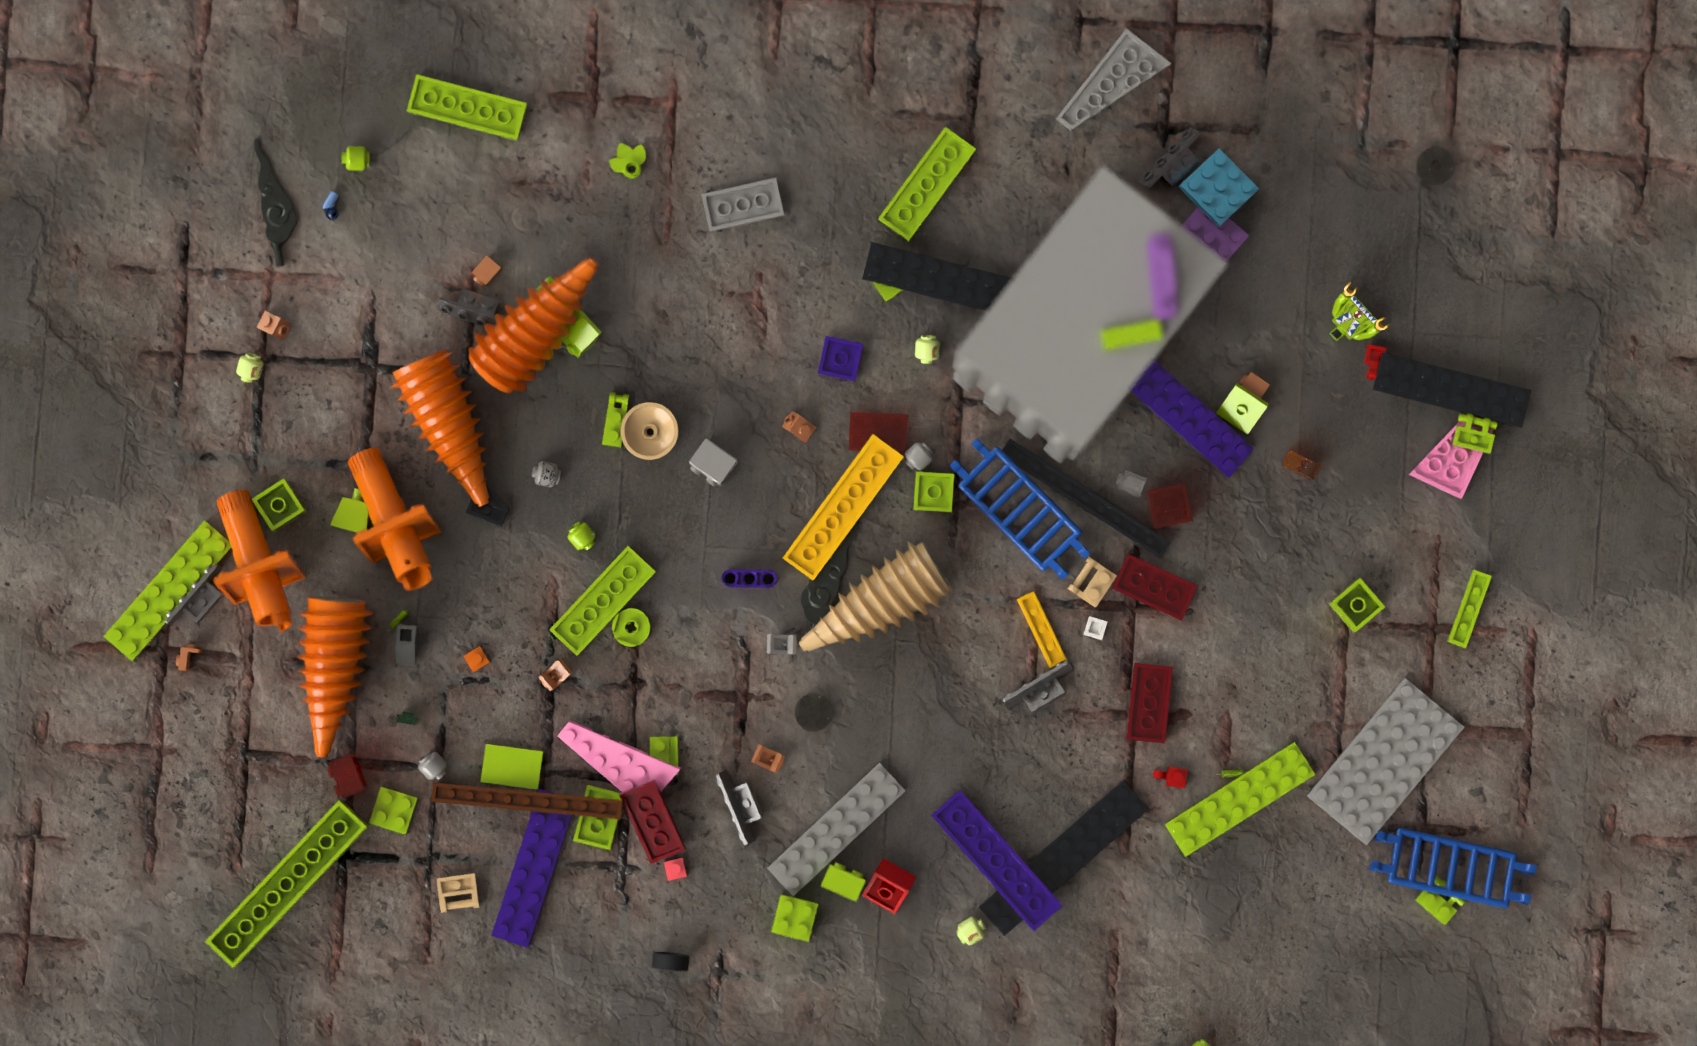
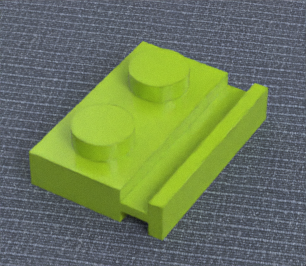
(665, 749)

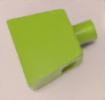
(352, 514)

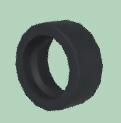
(670, 961)

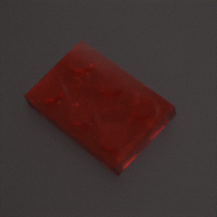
(887, 427)

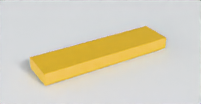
(1041, 629)

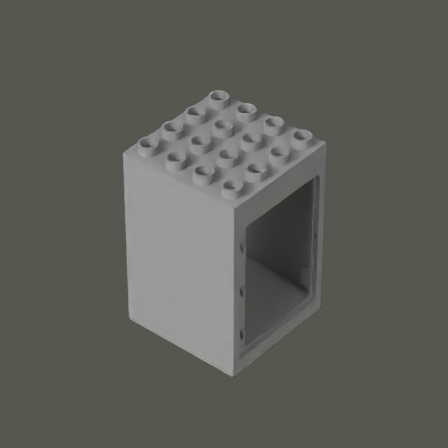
(1042, 337)

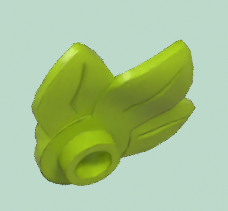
(626, 158)

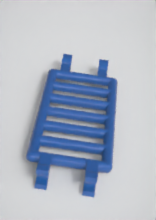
(1036, 492)
(1475, 849)

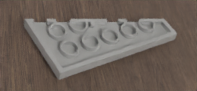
(1119, 72)

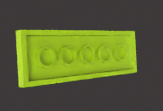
(467, 107)
(927, 184)
(602, 601)

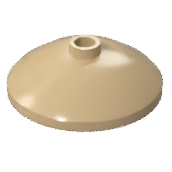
(645, 417)

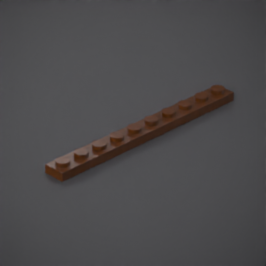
(527, 801)

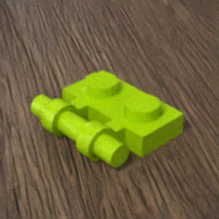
(1473, 439)
(1436, 905)

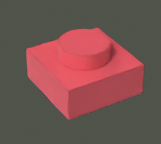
(675, 869)

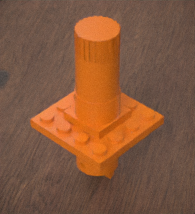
(396, 531)
(258, 573)

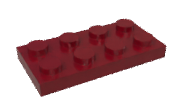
(1154, 587)
(1149, 703)
(652, 821)

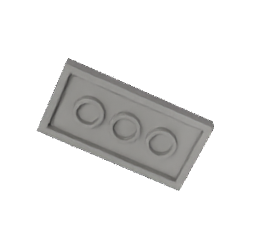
(742, 204)

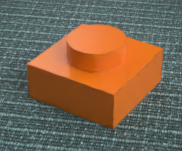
(476, 659)

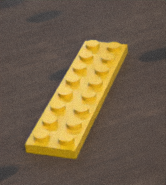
(843, 507)

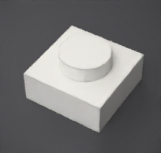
(1095, 628)

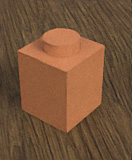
(486, 271)
(1254, 384)

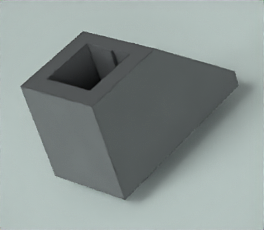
(406, 644)

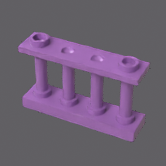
(1162, 276)

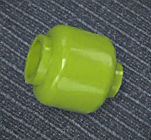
(355, 158)
(581, 536)

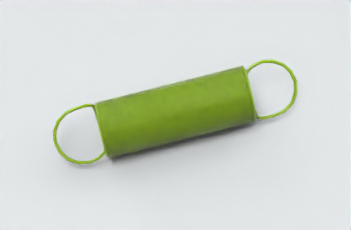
(398, 619)
(1232, 773)

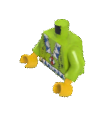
(1353, 318)

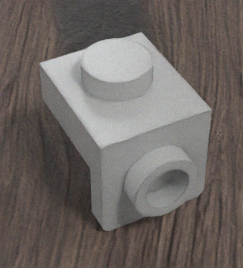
(781, 644)

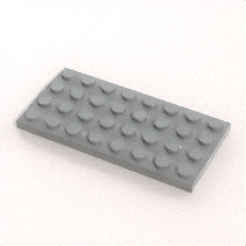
(1385, 761)

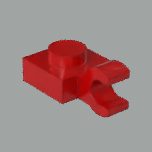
(1372, 359)
(1174, 776)

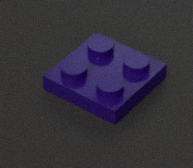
(840, 358)

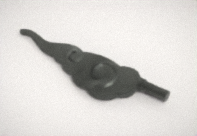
(275, 207)
(824, 588)

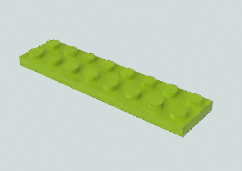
(149, 610)
(1239, 799)

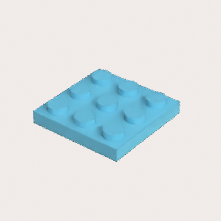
(1218, 188)

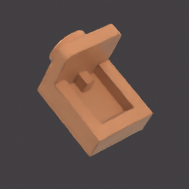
(274, 325)
(798, 426)
(183, 659)
(555, 675)
(768, 758)

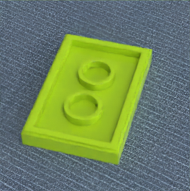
(512, 766)
(596, 830)

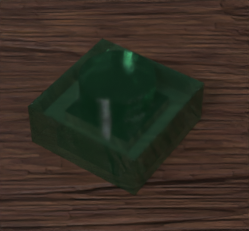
(407, 718)

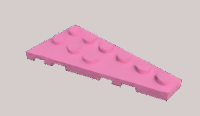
(1449, 465)
(615, 760)

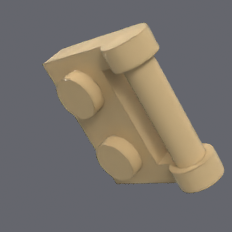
(1097, 586)
(457, 886)

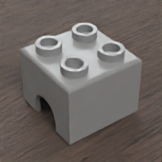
(712, 463)

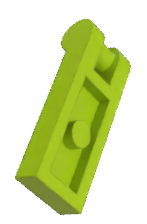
(614, 419)

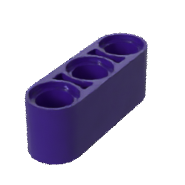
(740, 574)

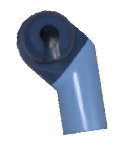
(329, 206)

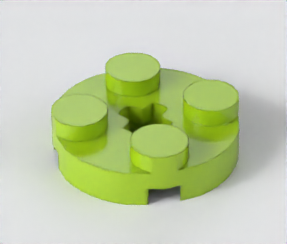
(625, 618)

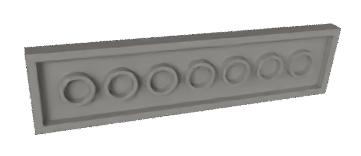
(836, 829)

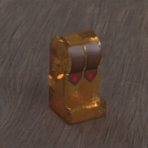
(1300, 465)

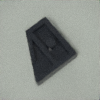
(492, 512)

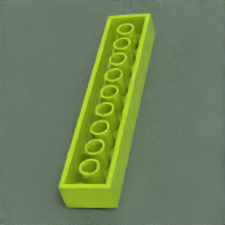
(287, 883)

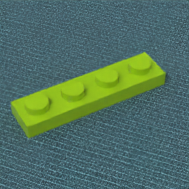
(1469, 608)

